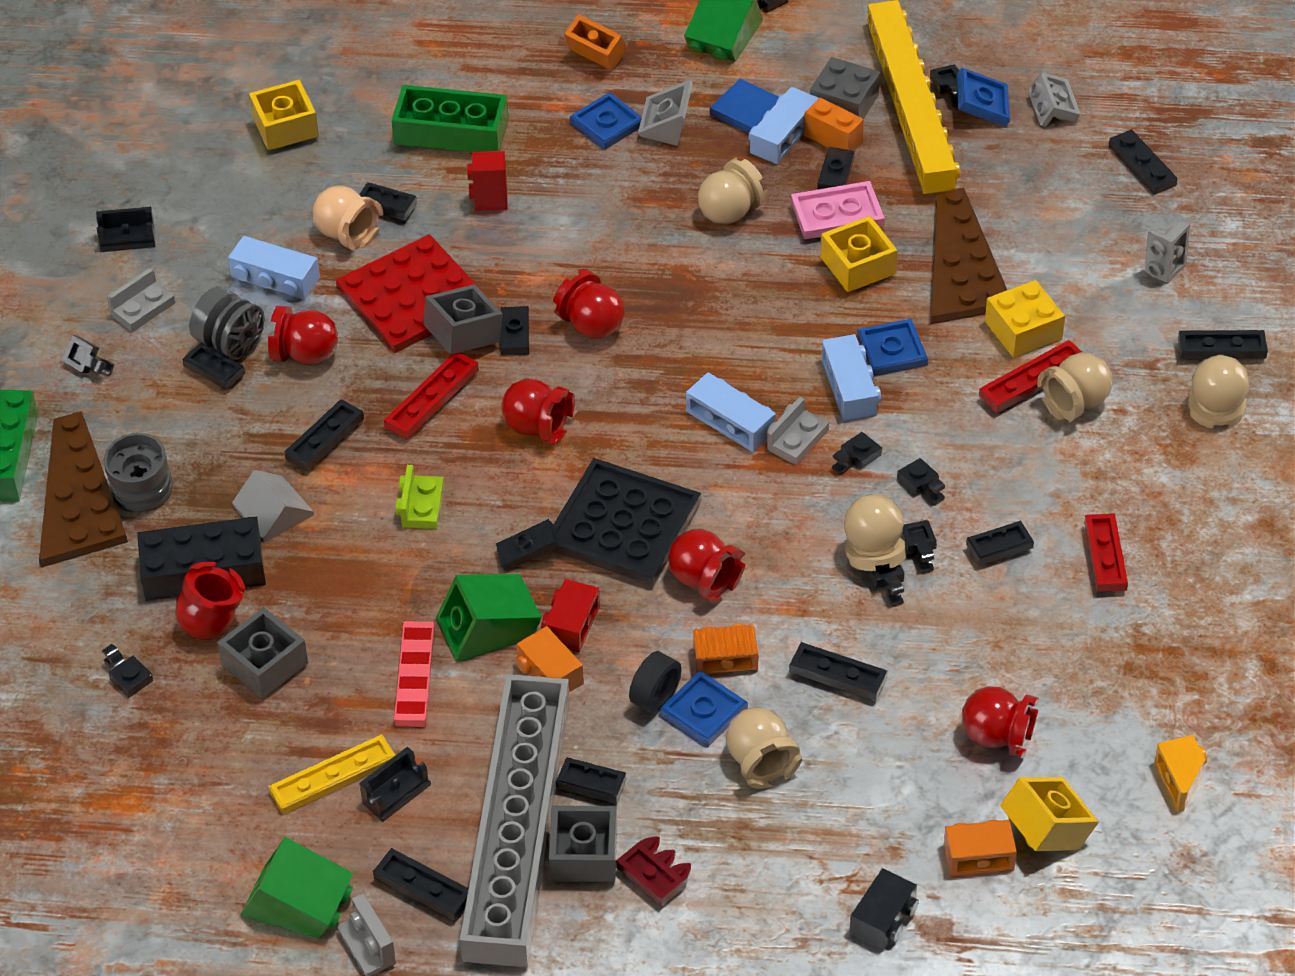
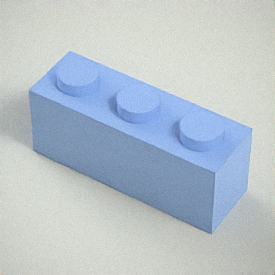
(781, 126)
(274, 267)
(850, 377)
(729, 411)

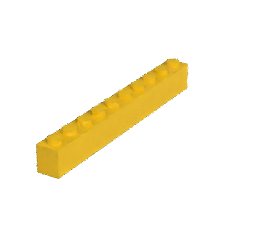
(912, 97)

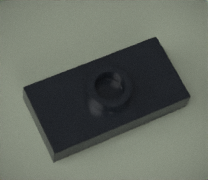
(836, 168)
(393, 202)
(515, 330)
(213, 366)
(999, 543)
(527, 545)
(591, 780)

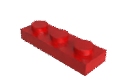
(1106, 552)

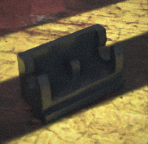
(126, 229)
(394, 784)

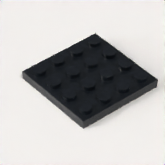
(623, 520)

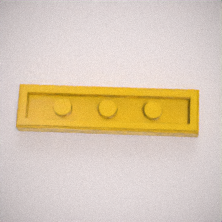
(331, 774)

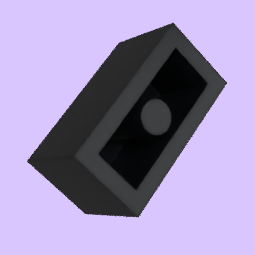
(883, 909)

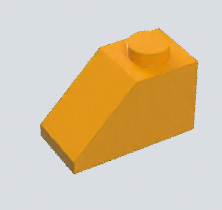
(1180, 767)

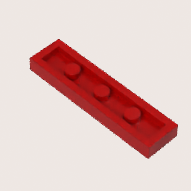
(1023, 380)
(431, 395)

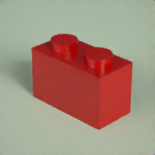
(489, 180)
(572, 613)

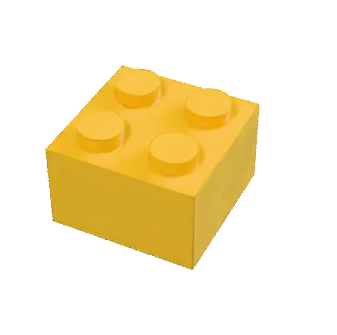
(283, 114)
(858, 253)
(1024, 318)
(1049, 813)

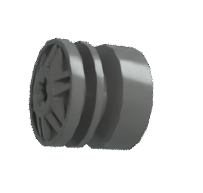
(226, 323)
(138, 472)

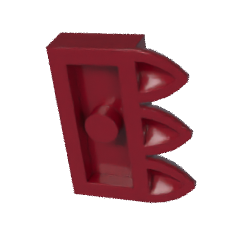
(653, 871)

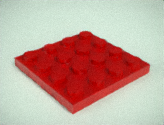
(394, 289)

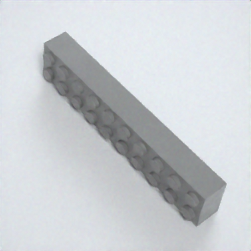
(515, 822)

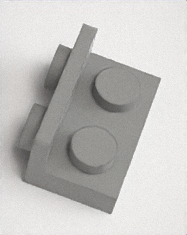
(1053, 98)
(1167, 252)
(139, 300)
(795, 432)
(367, 938)

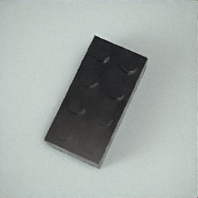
(170, 553)

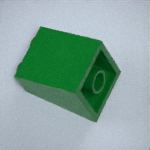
(723, 27)
(486, 614)
(298, 891)

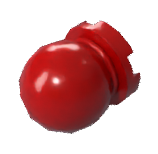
(589, 305)
(305, 336)
(536, 409)
(705, 563)
(208, 600)
(997, 719)

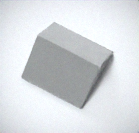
(665, 114)
(272, 502)

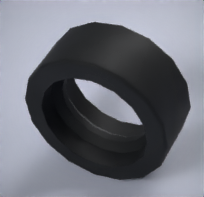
(655, 682)

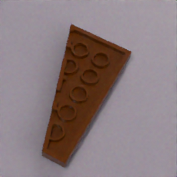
(962, 261)
(78, 500)

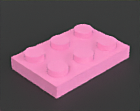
(834, 207)

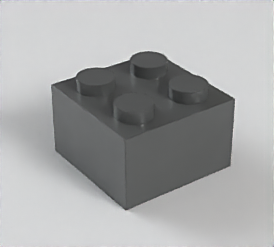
(847, 86)
(462, 319)
(263, 652)
(583, 843)

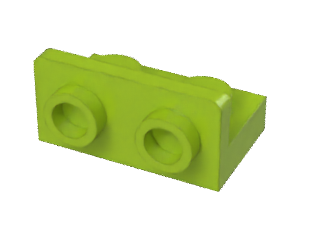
(420, 500)

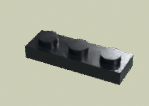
(1143, 162)
(1230, 343)
(324, 435)
(838, 671)
(422, 884)

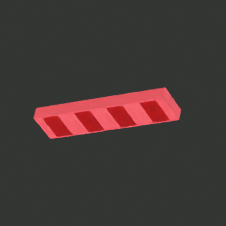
(414, 674)

